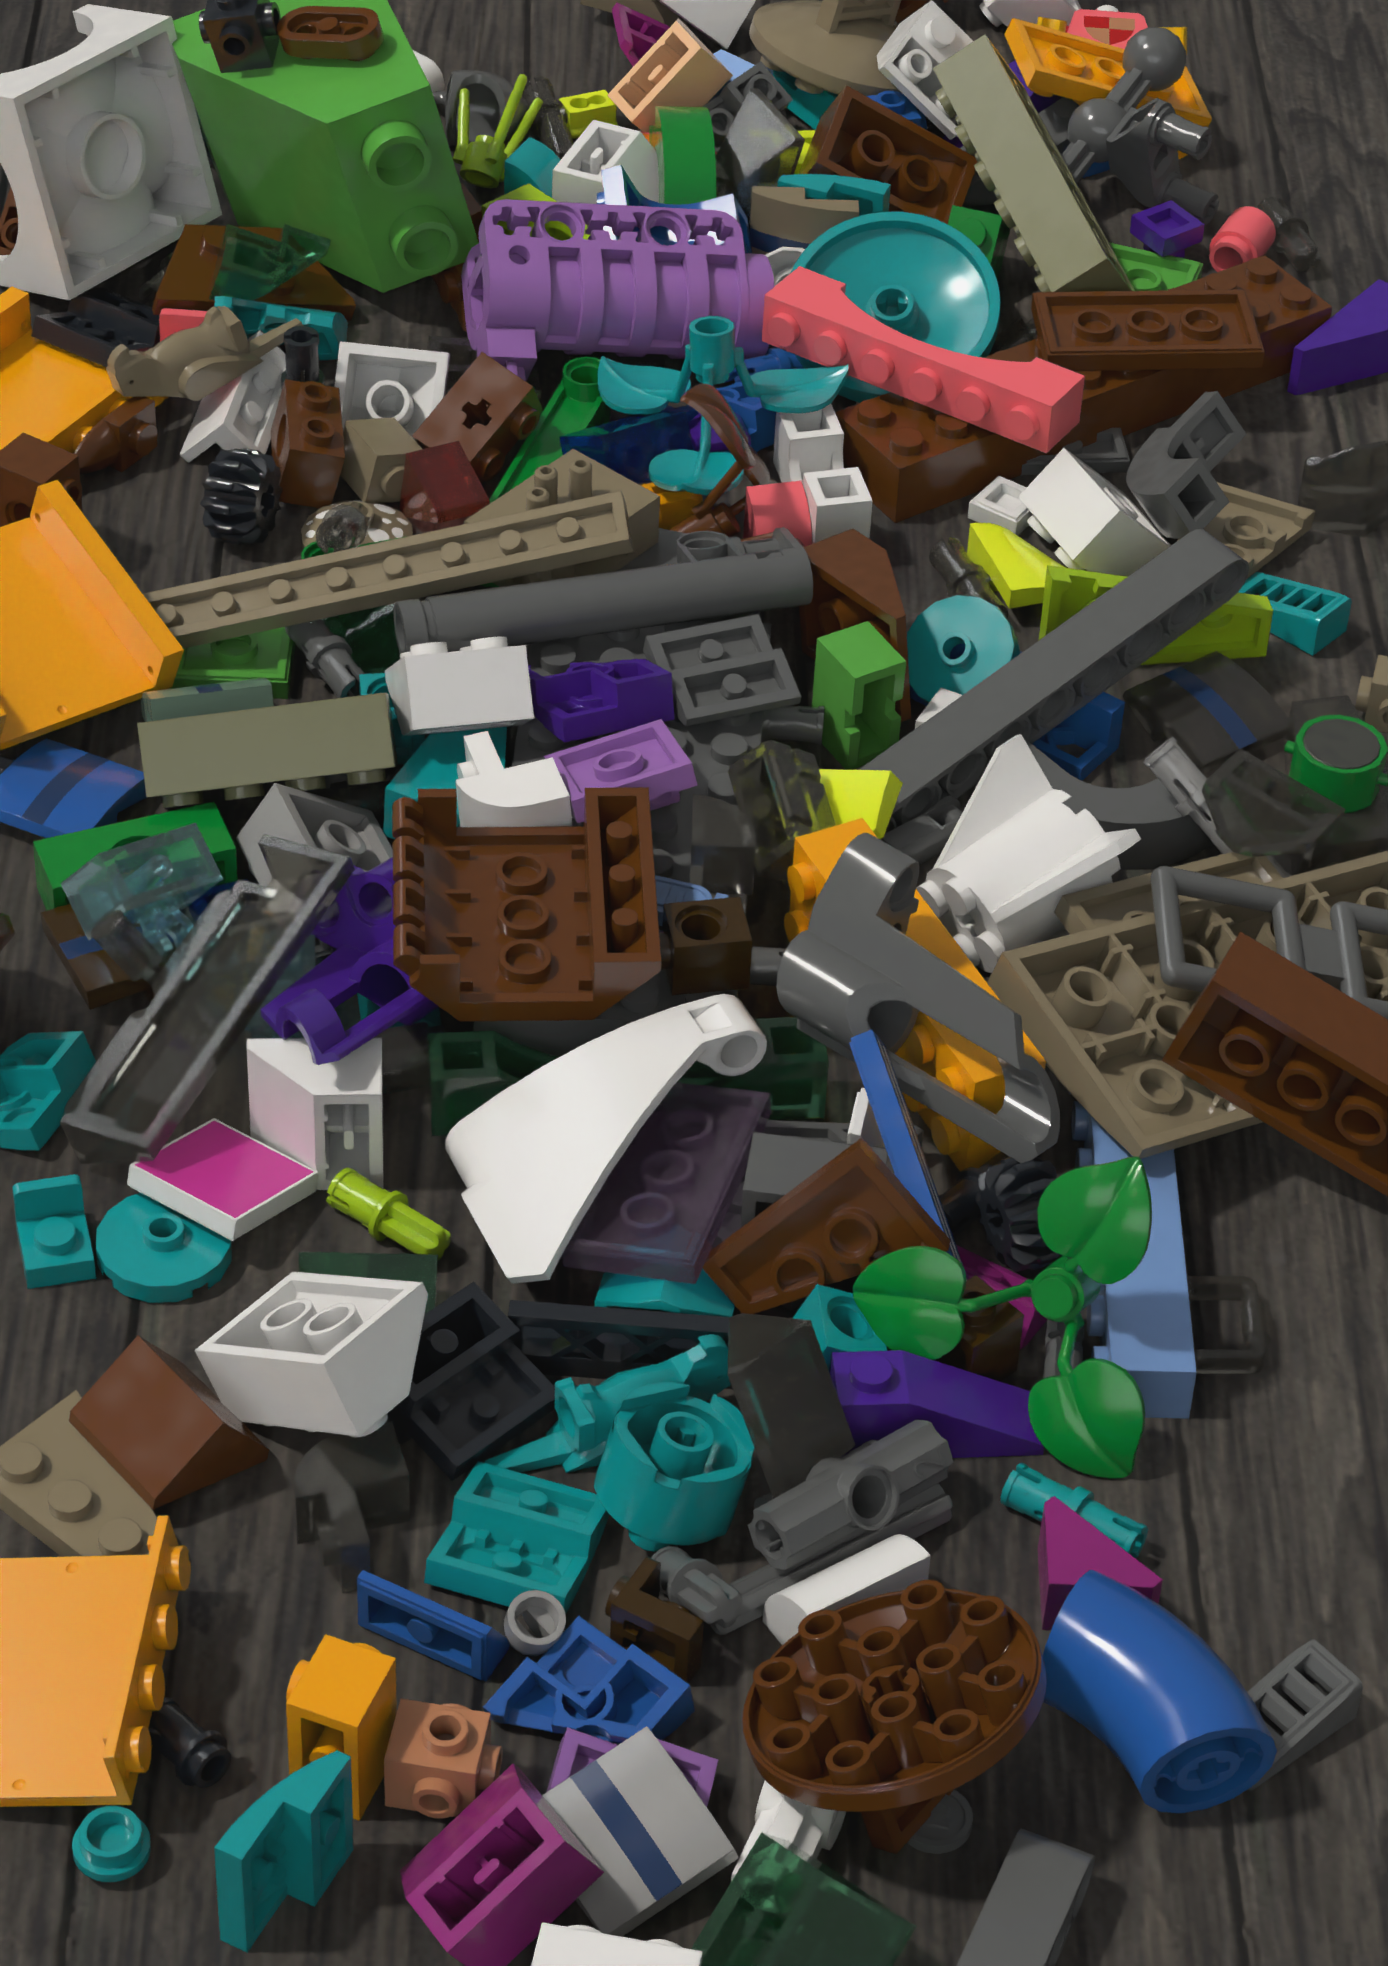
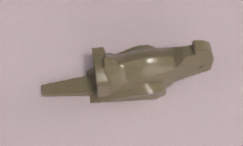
(193, 359)

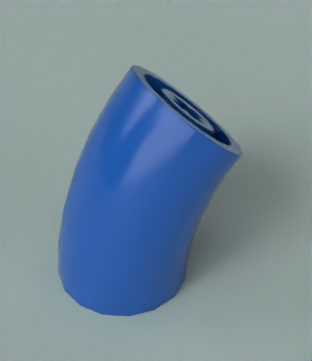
(1154, 1697)

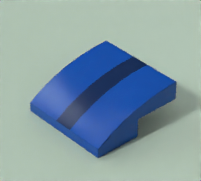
(65, 790)

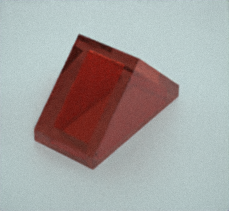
(440, 485)

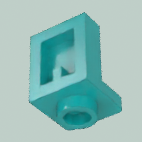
(53, 1231)

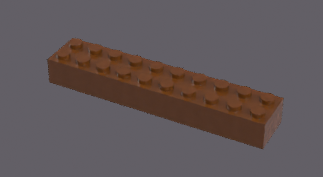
(928, 458)

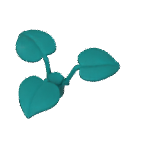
(712, 358)

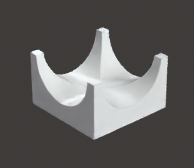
(101, 154)

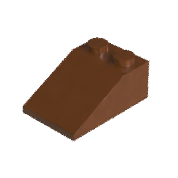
(877, 144)
(851, 587)

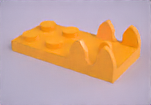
(1088, 70)

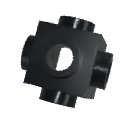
(241, 33)

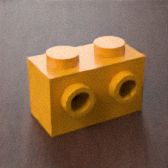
(343, 1704)

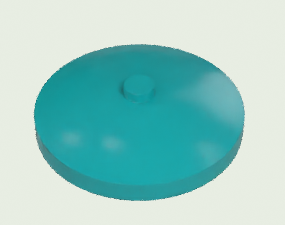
(912, 279)

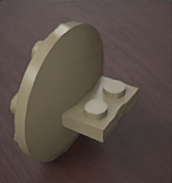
(826, 42)

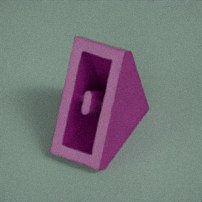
(1074, 1546)

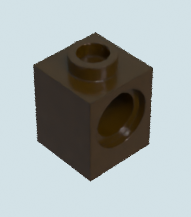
(705, 946)
(989, 1337)

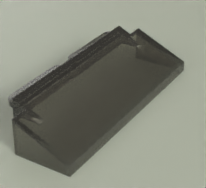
(201, 1005)

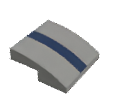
(642, 1831)

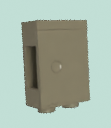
(571, 479)

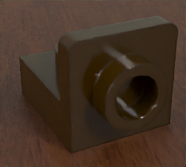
(655, 1626)

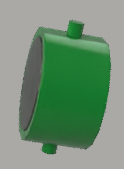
(1340, 760)

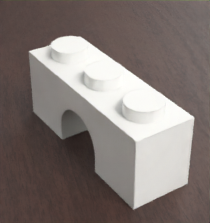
(811, 451)

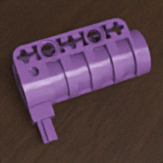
(606, 291)

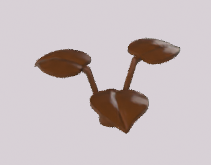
(722, 418)

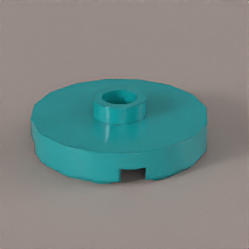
(956, 621)
(158, 1251)

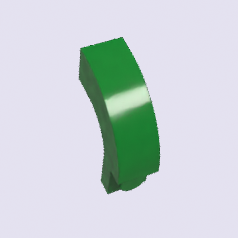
(684, 154)

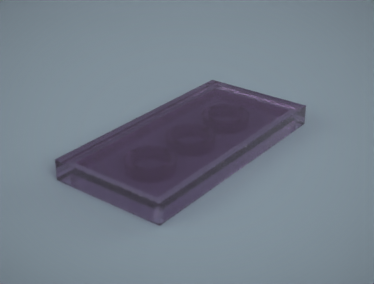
(671, 1186)

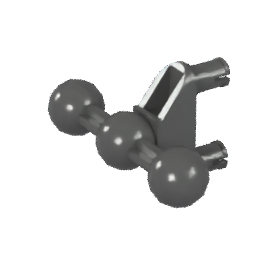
(1144, 140)

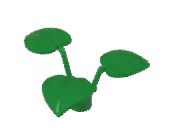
(1102, 1230)

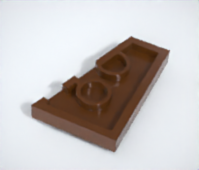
(821, 1233)

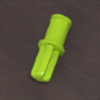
(386, 1214)

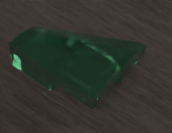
(256, 265)

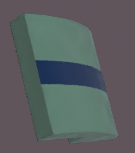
(206, 699)

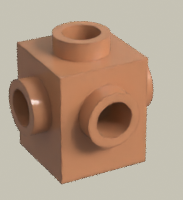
(439, 1758)

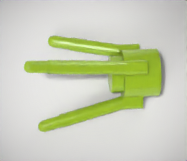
(485, 158)

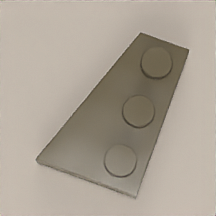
(69, 1492)

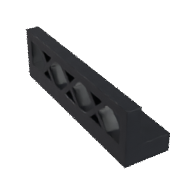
(605, 1339)

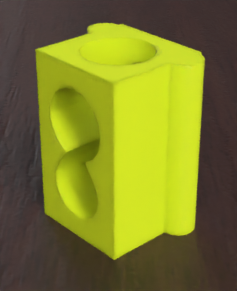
(588, 107)

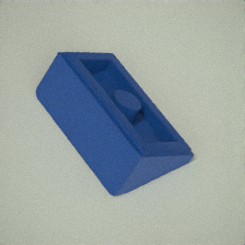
(429, 1627)

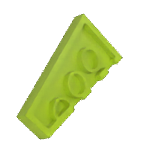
(1234, 629)

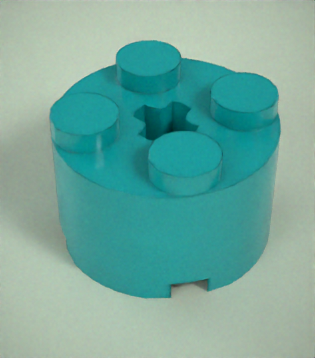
(674, 1466)

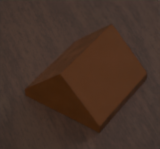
(163, 1426)

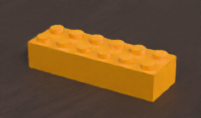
(930, 1043)

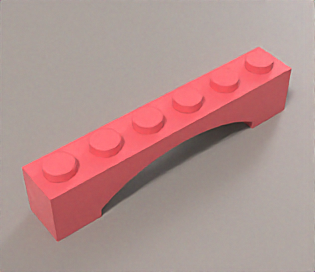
(1018, 400)

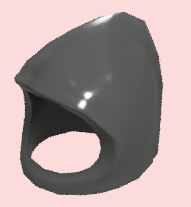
(486, 102)

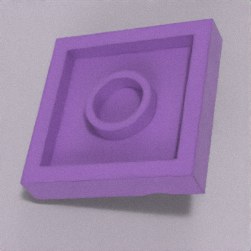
(629, 758)

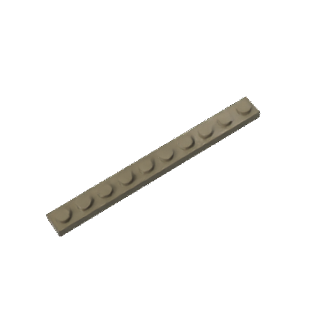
(395, 570)

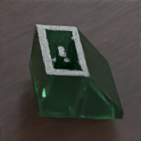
(798, 1913)

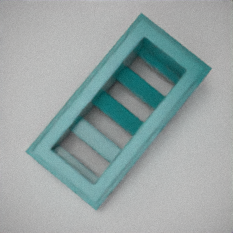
(1301, 612)

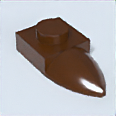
(120, 437)

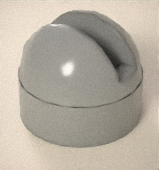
(542, 1615)

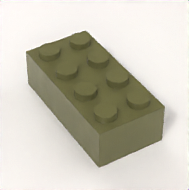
(267, 746)

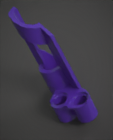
(362, 932)

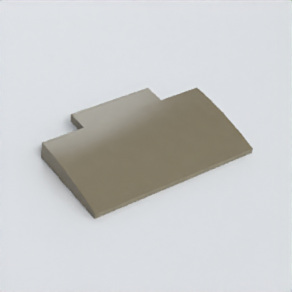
(1108, 1017)

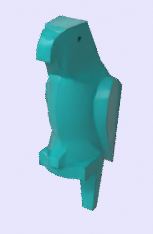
(589, 1410)

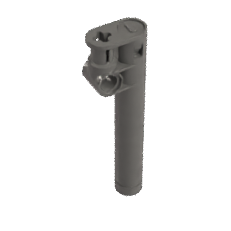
(710, 580)

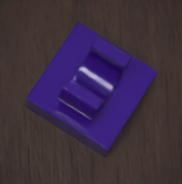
(1167, 229)

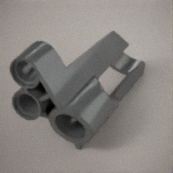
(865, 974)

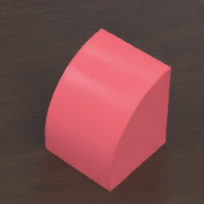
(777, 507)

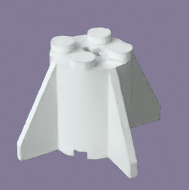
(1016, 859)

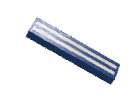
(897, 1127)

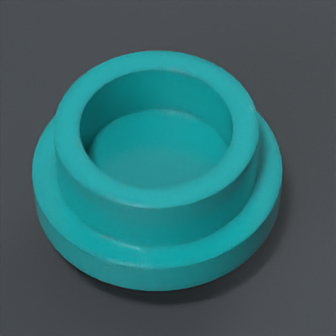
(111, 1844)

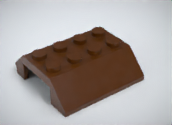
(525, 914)

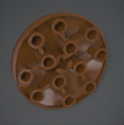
(894, 1704)

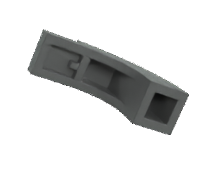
(1174, 467)
(1147, 808)

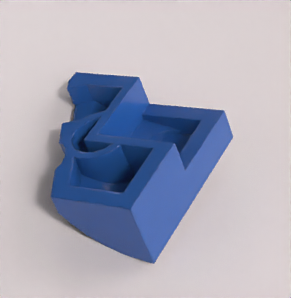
(594, 1689)

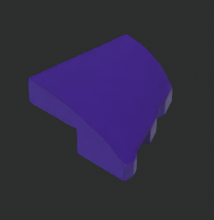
(602, 697)

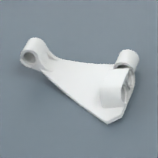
(556, 1135)

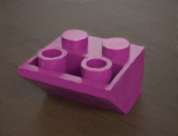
(498, 1873)

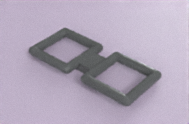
(1323, 952)

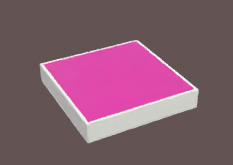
(223, 1179)

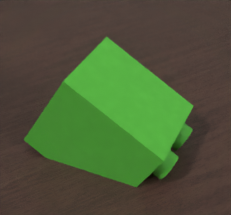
(336, 151)

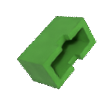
(858, 684)

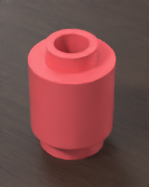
(1242, 237)

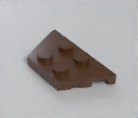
(193, 266)

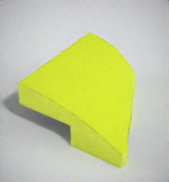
(1011, 562)

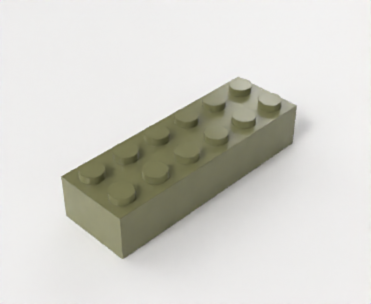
(1027, 172)

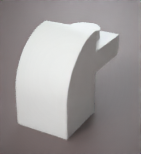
(509, 796)

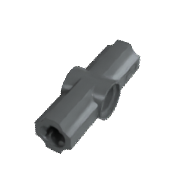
(850, 1494)

